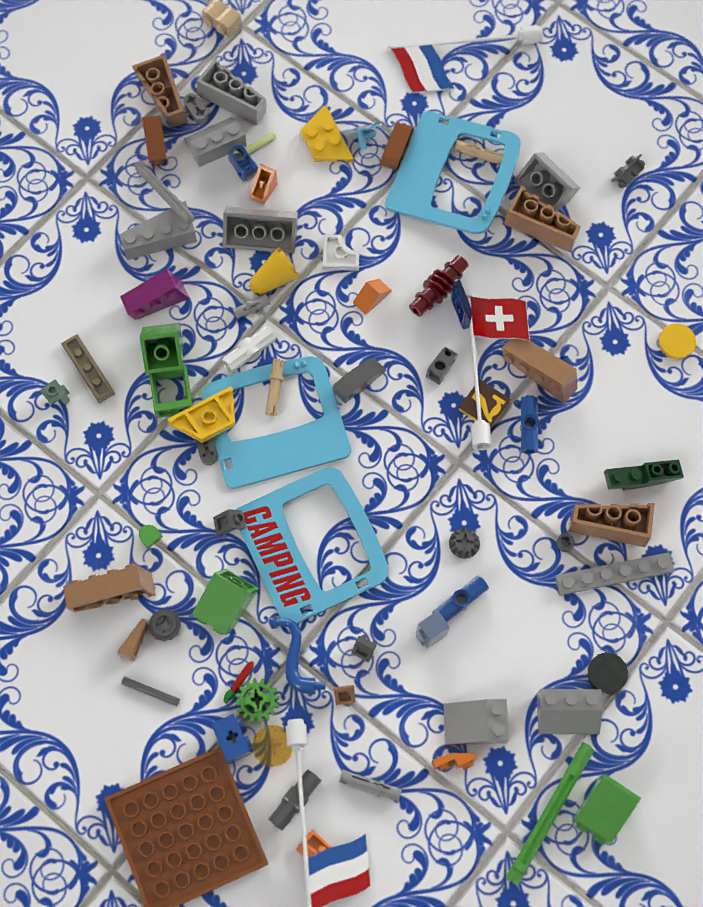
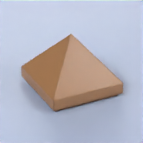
(344, 694)

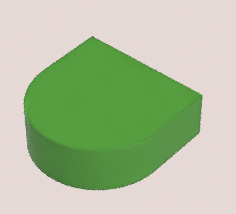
(149, 535)

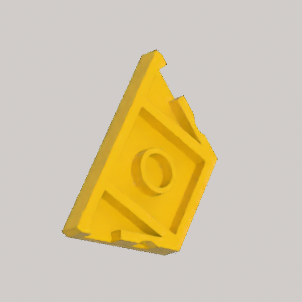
(325, 138)
(207, 417)

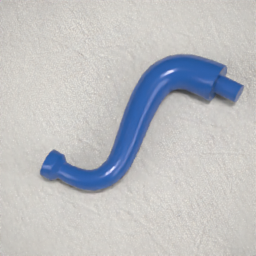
(298, 683)

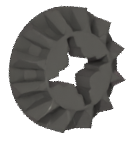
(457, 548)
(159, 618)

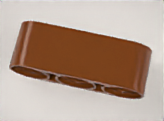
(396, 146)

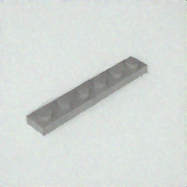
(614, 574)

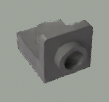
(229, 521)

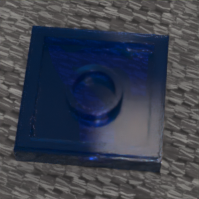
(461, 304)

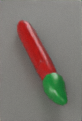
(238, 682)

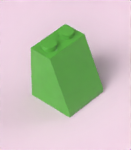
(162, 348)
(224, 601)
(605, 809)

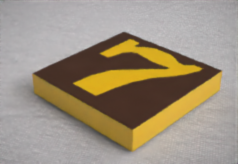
(491, 403)

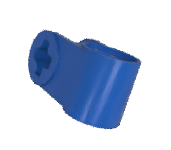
(243, 163)

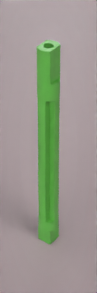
(549, 814)

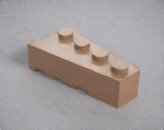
(541, 221)
(109, 588)

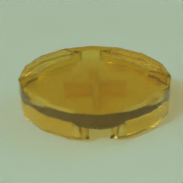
(271, 746)

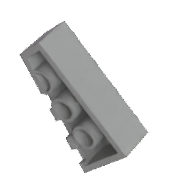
(230, 93)
(157, 234)

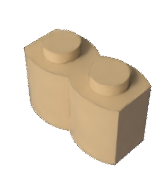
(221, 17)

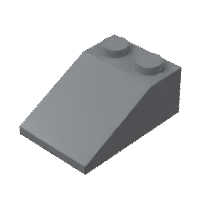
(476, 722)

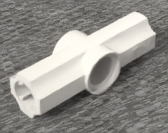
(249, 349)

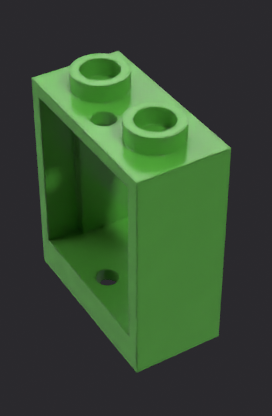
(170, 408)

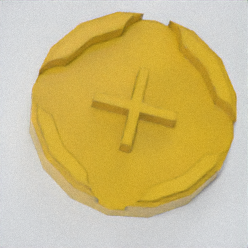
(677, 341)

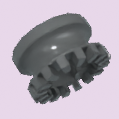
(571, 542)

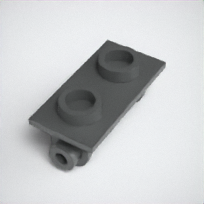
(633, 166)

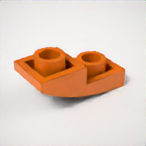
(460, 760)

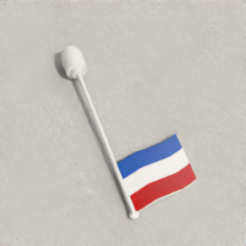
(424, 68)
(338, 869)

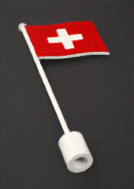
(493, 320)

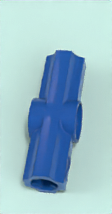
(529, 435)
(470, 592)

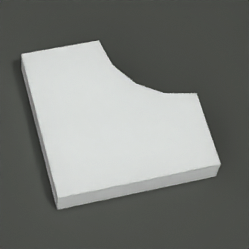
(337, 255)

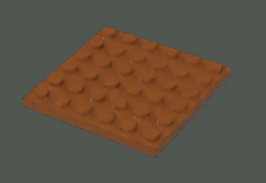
(186, 831)

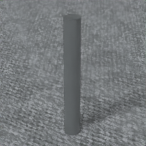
(150, 691)

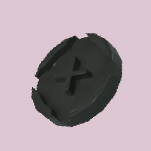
(607, 672)

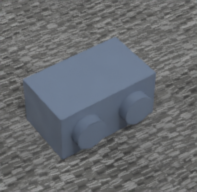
(432, 630)

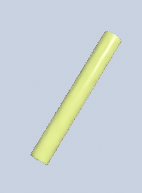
(257, 144)

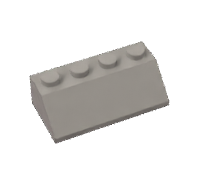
(259, 229)

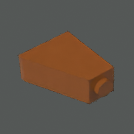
(155, 140)

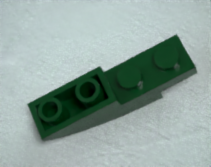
(643, 476)

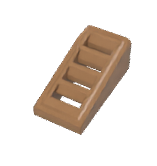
(133, 643)

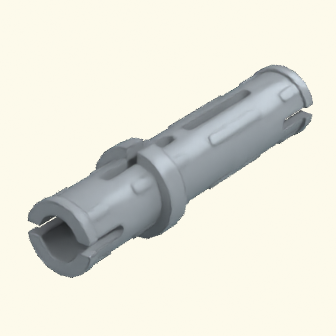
(370, 785)

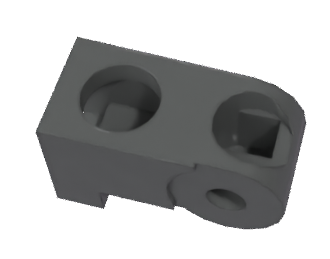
(441, 365)

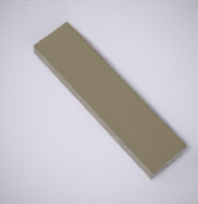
(88, 368)

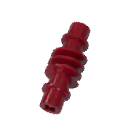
(438, 286)

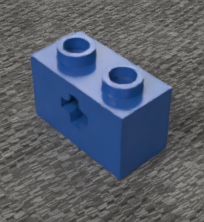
(223, 729)

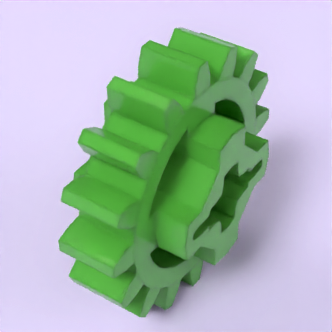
(265, 700)

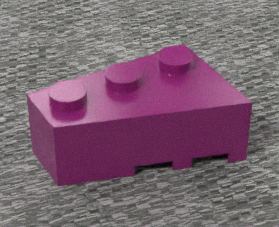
(154, 295)

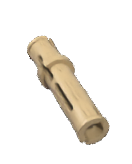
(478, 152)
(275, 386)

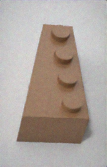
(160, 85)
(542, 367)
(615, 522)

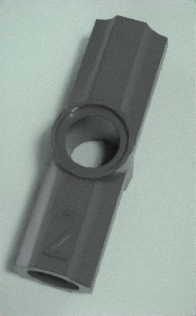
(290, 802)

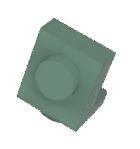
(55, 392)

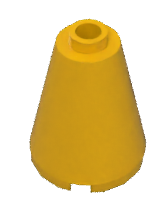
(273, 273)

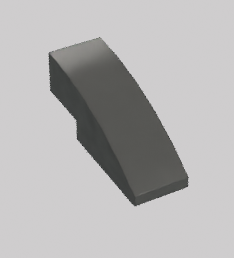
(358, 379)

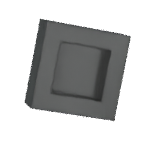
(364, 648)

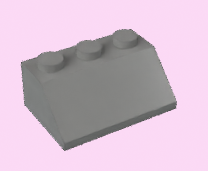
(215, 141)
(547, 181)
(569, 711)

